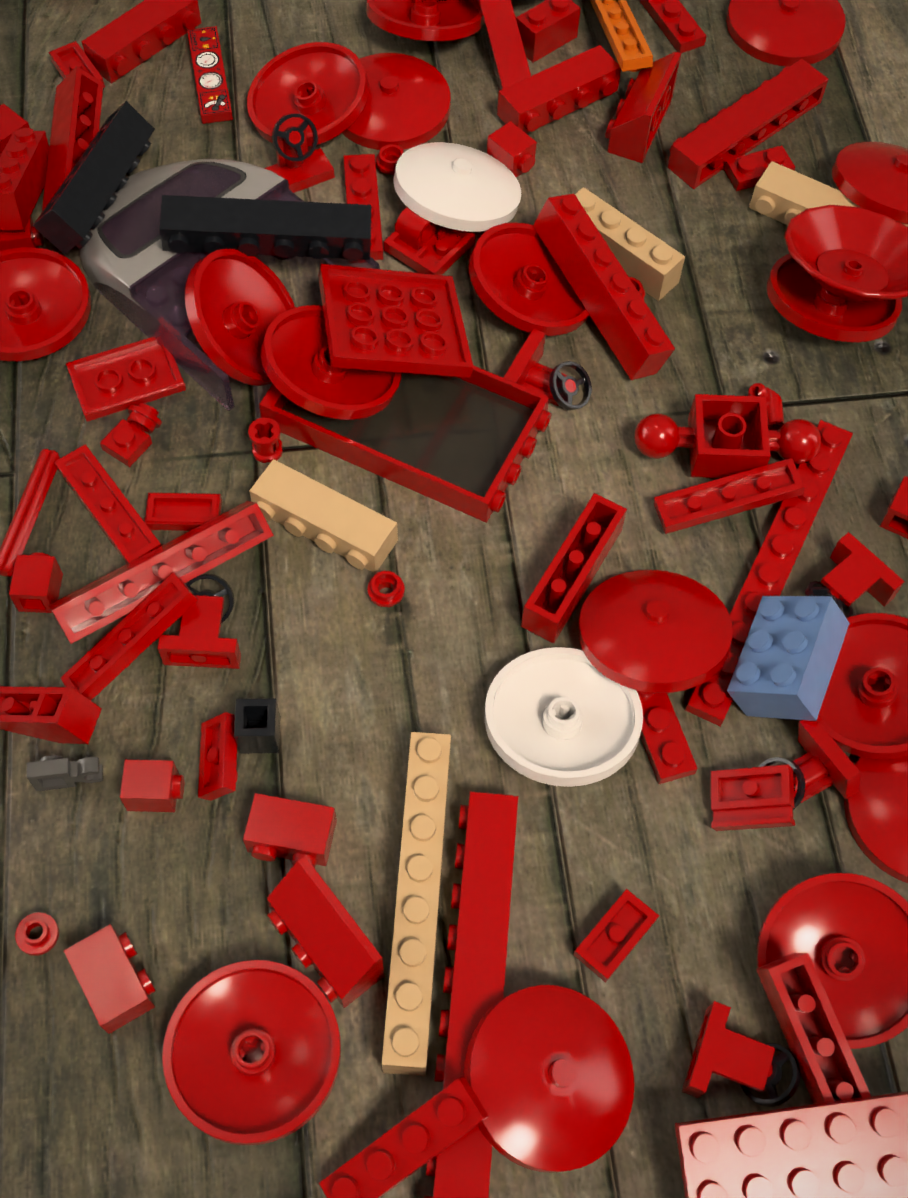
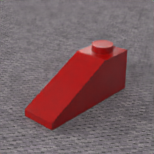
(48, 713)

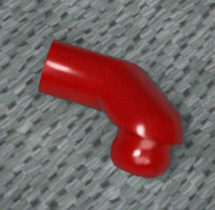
(773, 402)

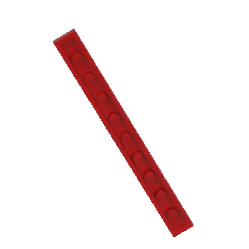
(773, 565)

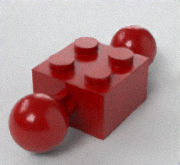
(727, 436)

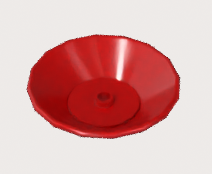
(851, 252)

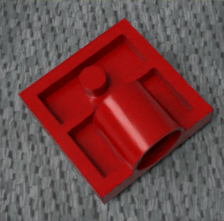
(426, 245)

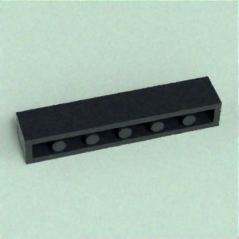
(94, 179)
(266, 227)

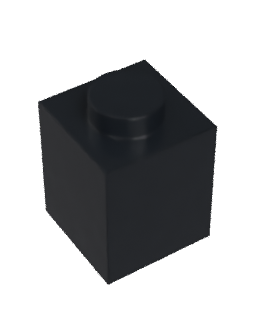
(257, 726)

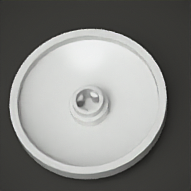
(456, 186)
(561, 718)

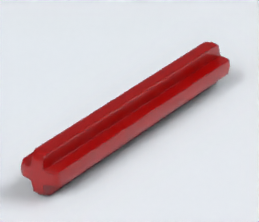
(27, 510)

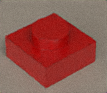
(126, 442)

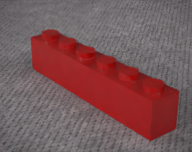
(747, 123)
(73, 126)
(603, 286)
(186, 556)

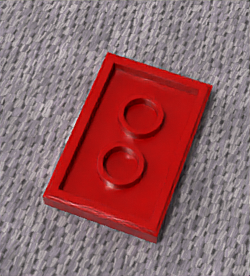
(124, 378)

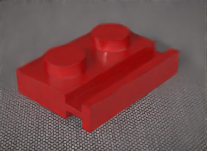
(752, 798)

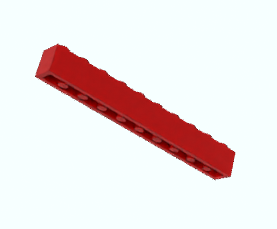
(477, 972)

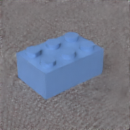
(789, 657)

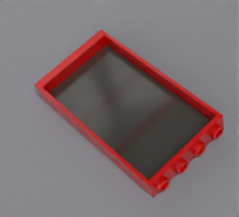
(437, 436)

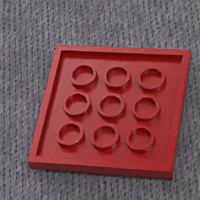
(393, 321)

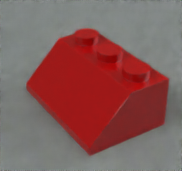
(643, 109)
(324, 934)

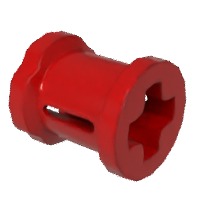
(267, 444)

